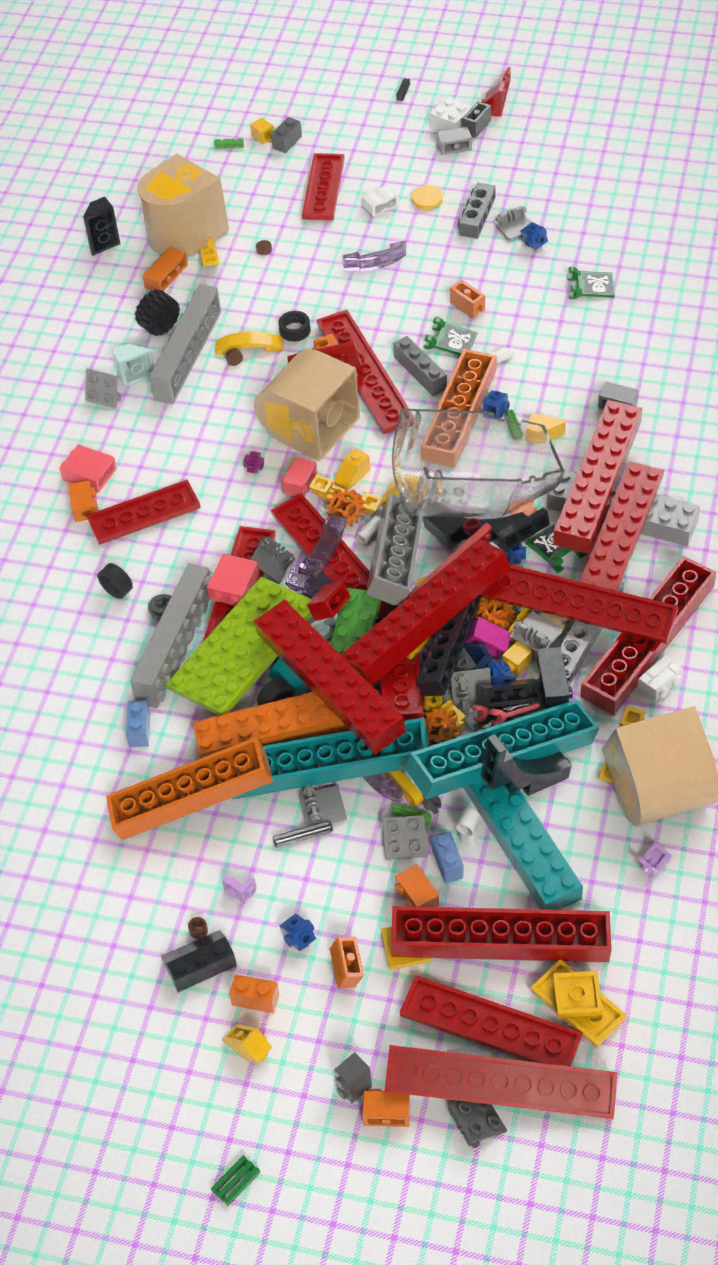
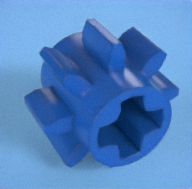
(516, 554)

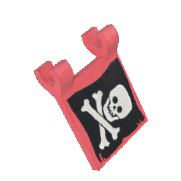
(502, 712)

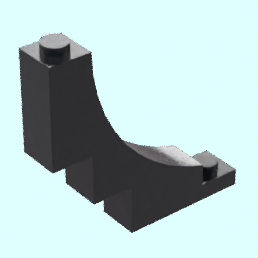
(505, 532)
(531, 775)

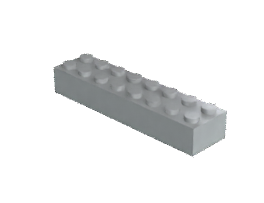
(185, 344)
(667, 519)
(394, 553)
(172, 636)

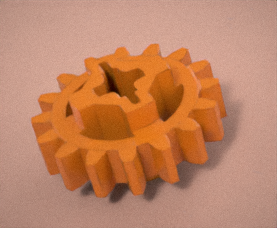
(354, 507)
(496, 612)
(441, 730)

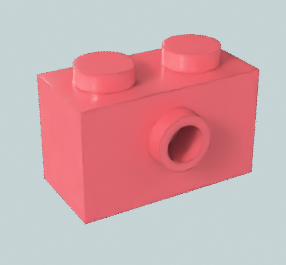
(299, 477)

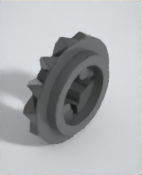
(157, 603)

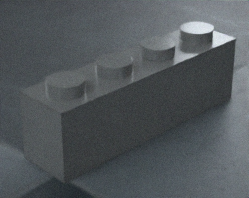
(420, 366)

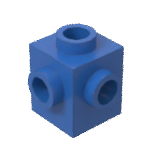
(534, 235)
(497, 403)
(500, 672)
(298, 932)

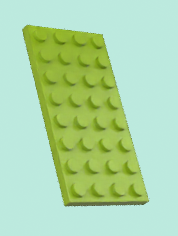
(234, 653)

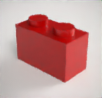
(329, 601)

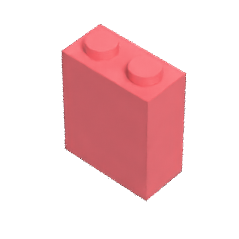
(87, 465)
(232, 579)

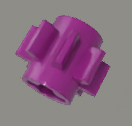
(253, 462)

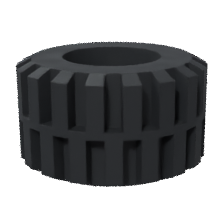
(157, 312)

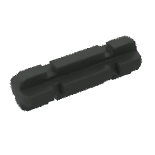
(403, 89)

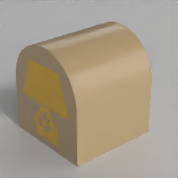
(182, 206)
(310, 403)
(662, 766)

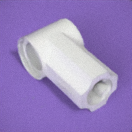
(468, 826)

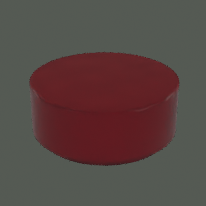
(471, 526)

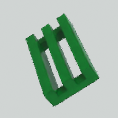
(229, 1174)

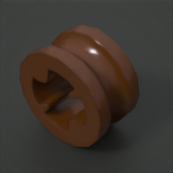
(197, 921)

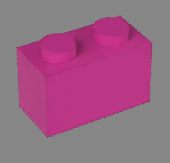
(489, 635)

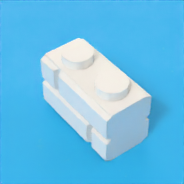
(659, 678)

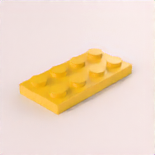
(594, 1028)

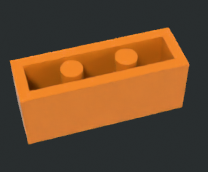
(165, 269)

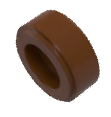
(264, 247)
(234, 357)

